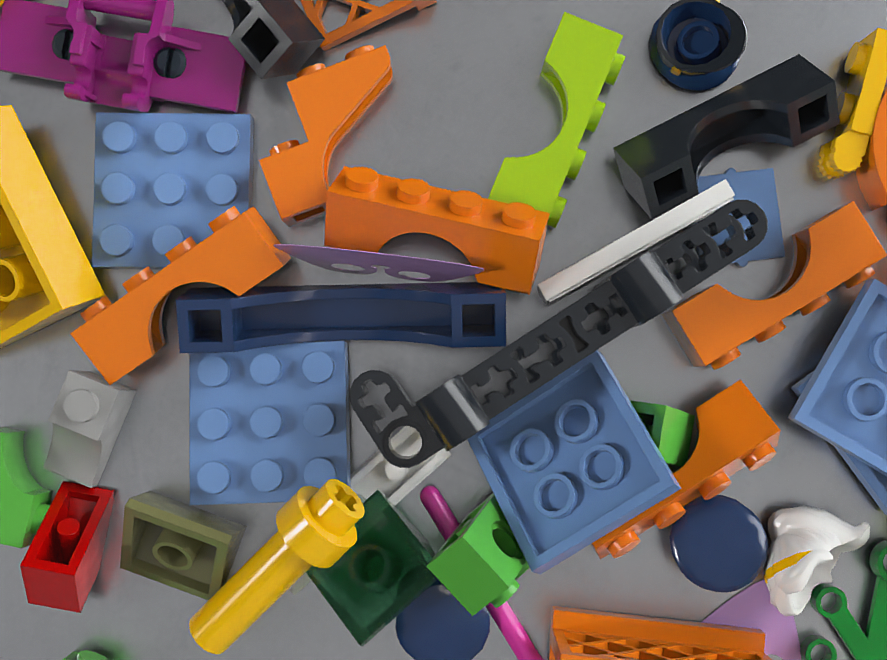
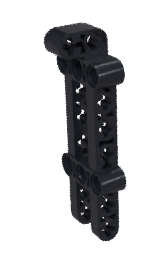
(628, 296)

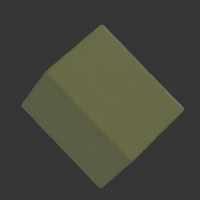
(178, 544)

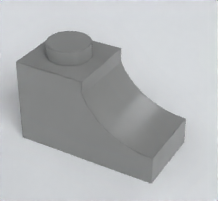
(86, 426)

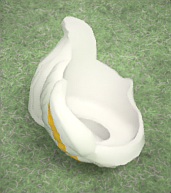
(804, 552)

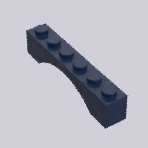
(279, 315)

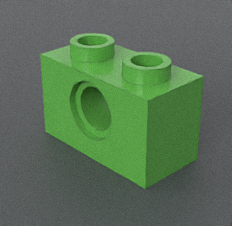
(480, 559)

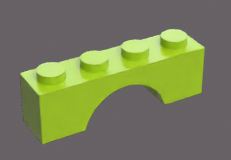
(576, 68)

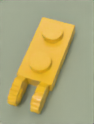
(857, 106)

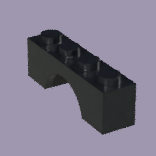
(272, 35)
(775, 106)

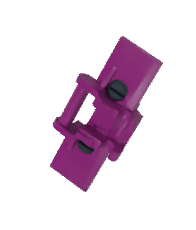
(116, 71)

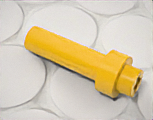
(312, 531)

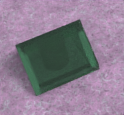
(378, 572)

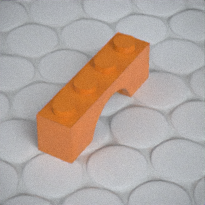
(498, 236)
(826, 254)
(131, 331)
(732, 436)

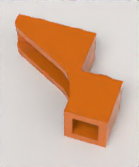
(328, 106)

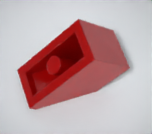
(68, 548)

